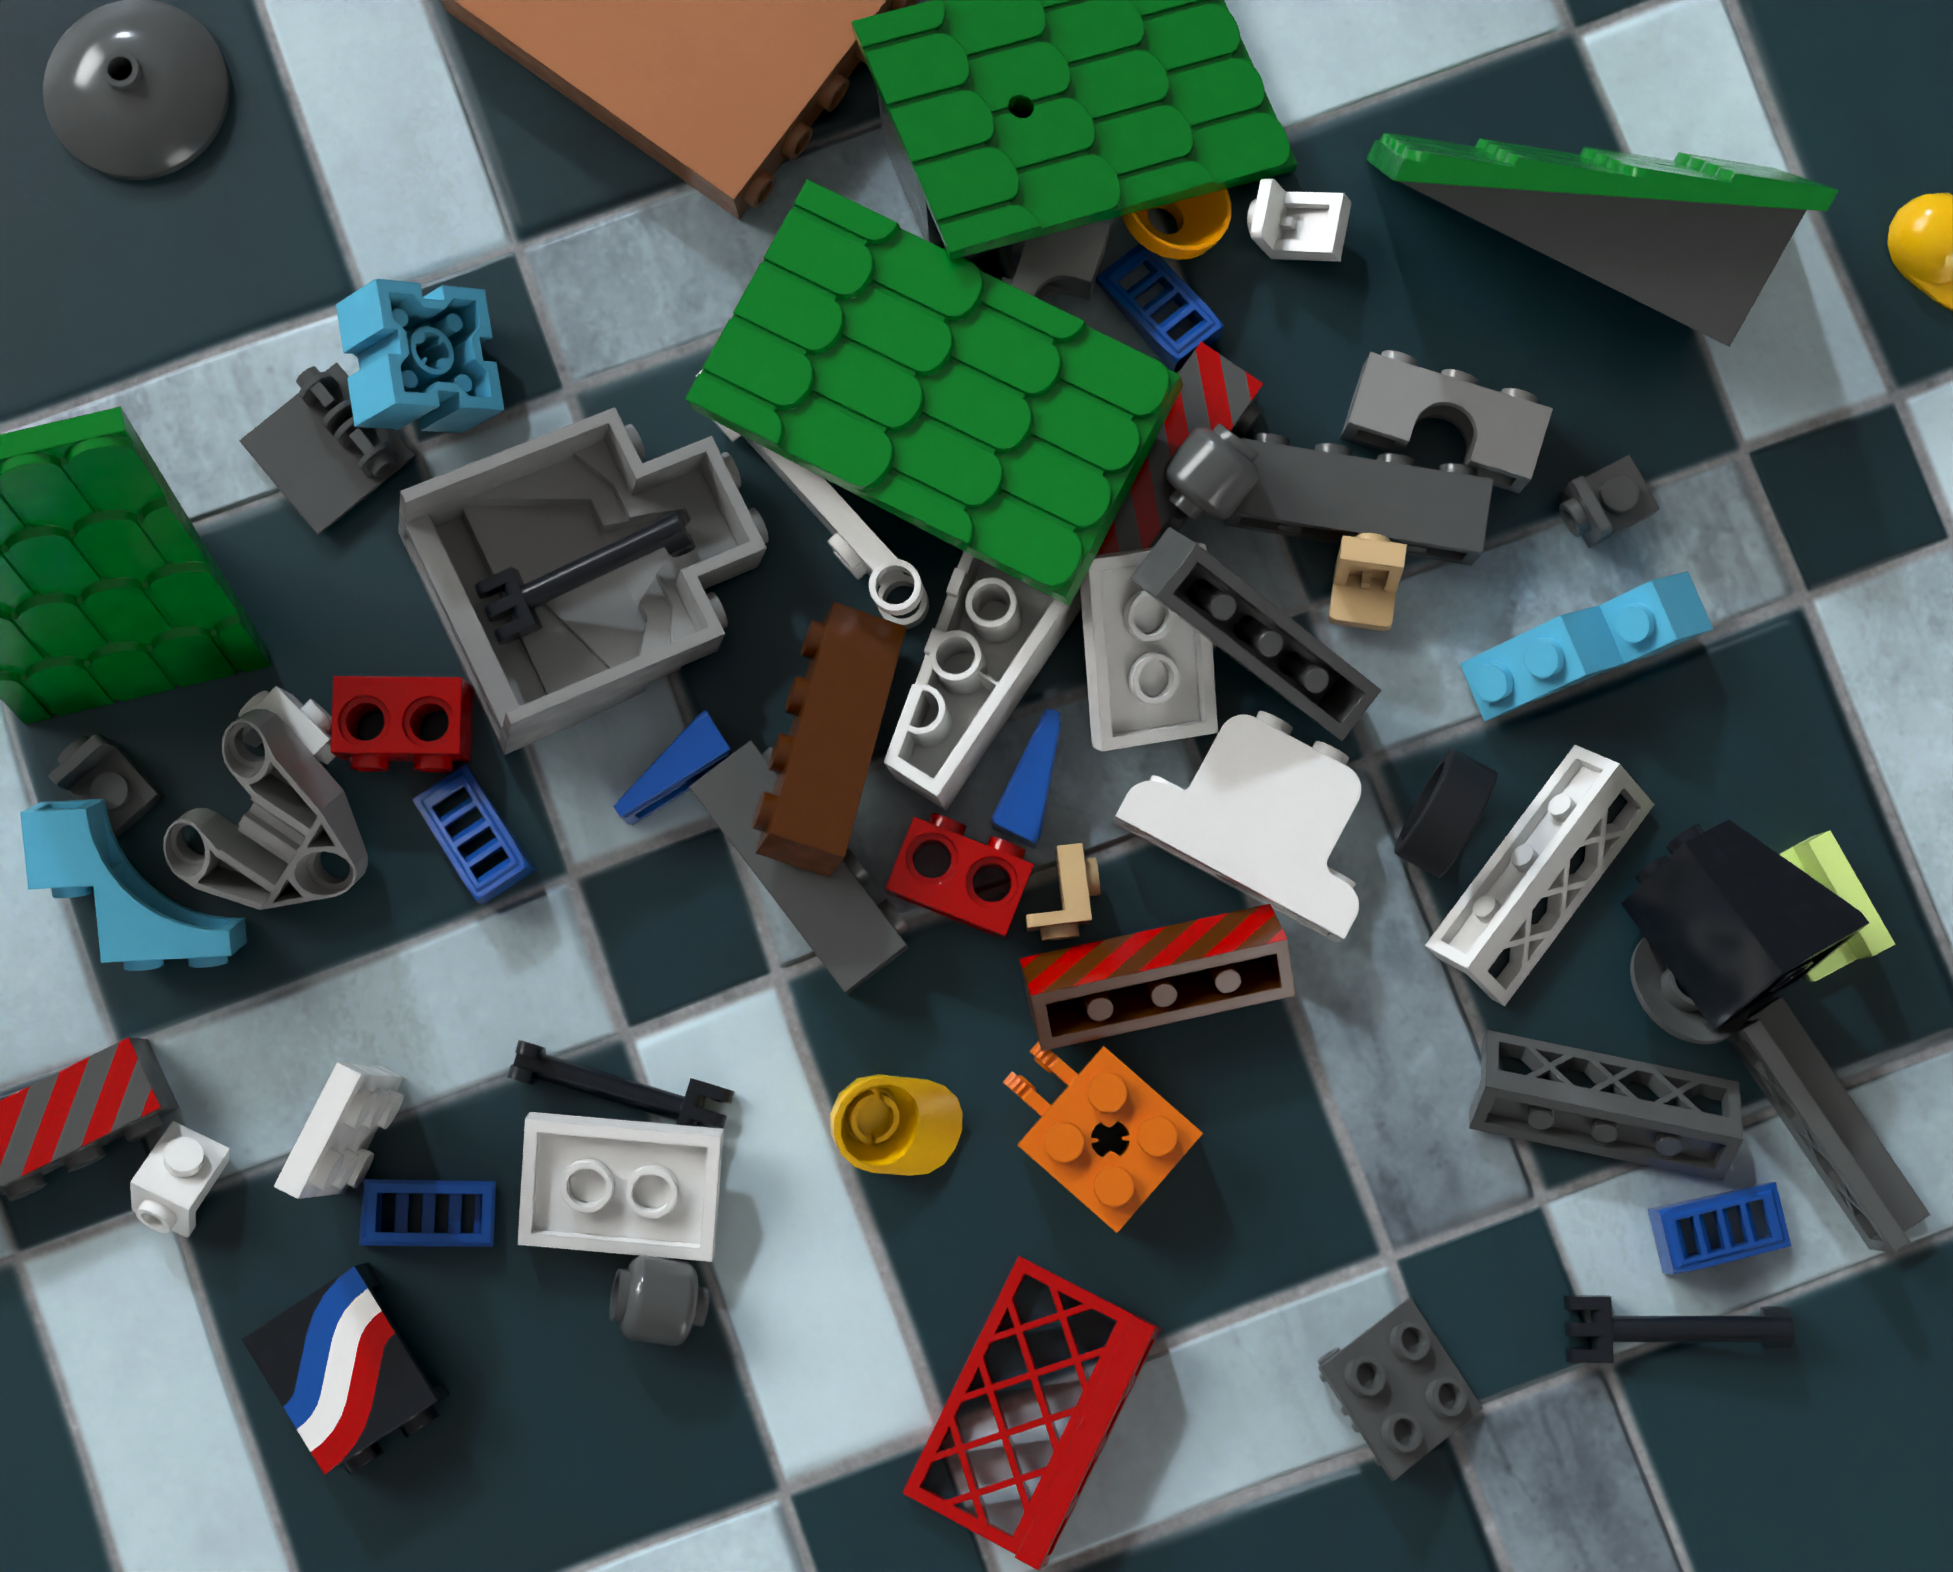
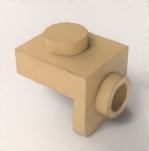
(1366, 581)
(1077, 881)

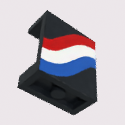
(344, 1372)

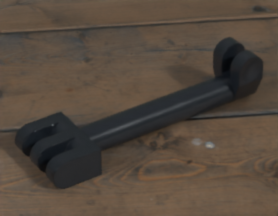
(522, 598)
(534, 1064)
(1772, 1328)

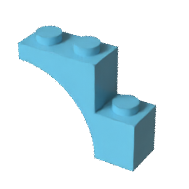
(1586, 644)
(74, 848)

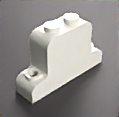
(1259, 820)

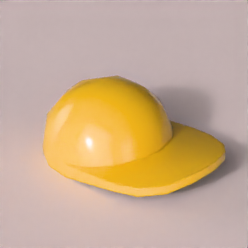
(1923, 245)
(896, 1124)

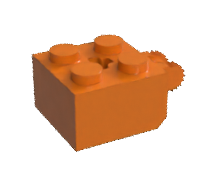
(1103, 1094)

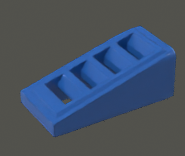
(1172, 353)
(681, 764)
(1026, 795)
(502, 876)
(372, 1210)
(1670, 1239)

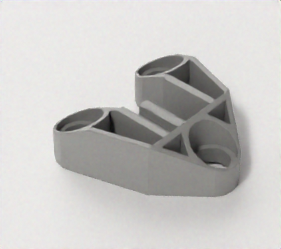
(280, 839)

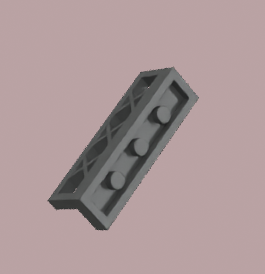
(1608, 1116)
(1828, 1126)

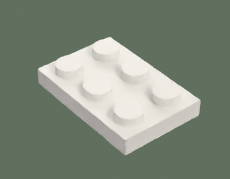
(1143, 663)
(339, 1131)
(620, 1186)

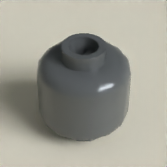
(1211, 473)
(658, 1300)

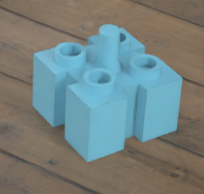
(419, 356)

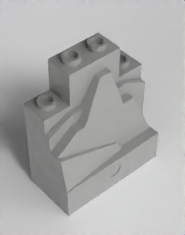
(548, 508)

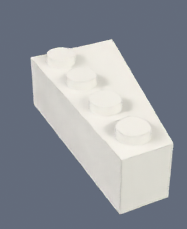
(973, 675)

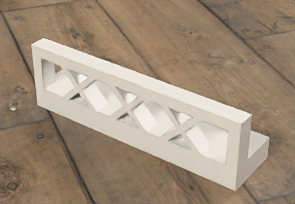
(1536, 865)

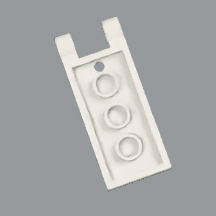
(852, 539)

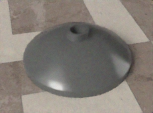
(156, 115)

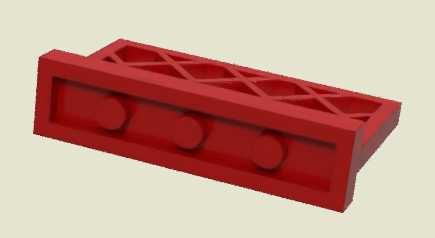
(1082, 1438)

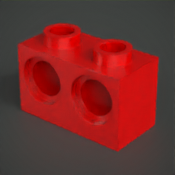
(404, 707)
(953, 892)

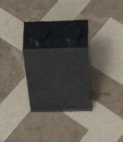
(1736, 919)

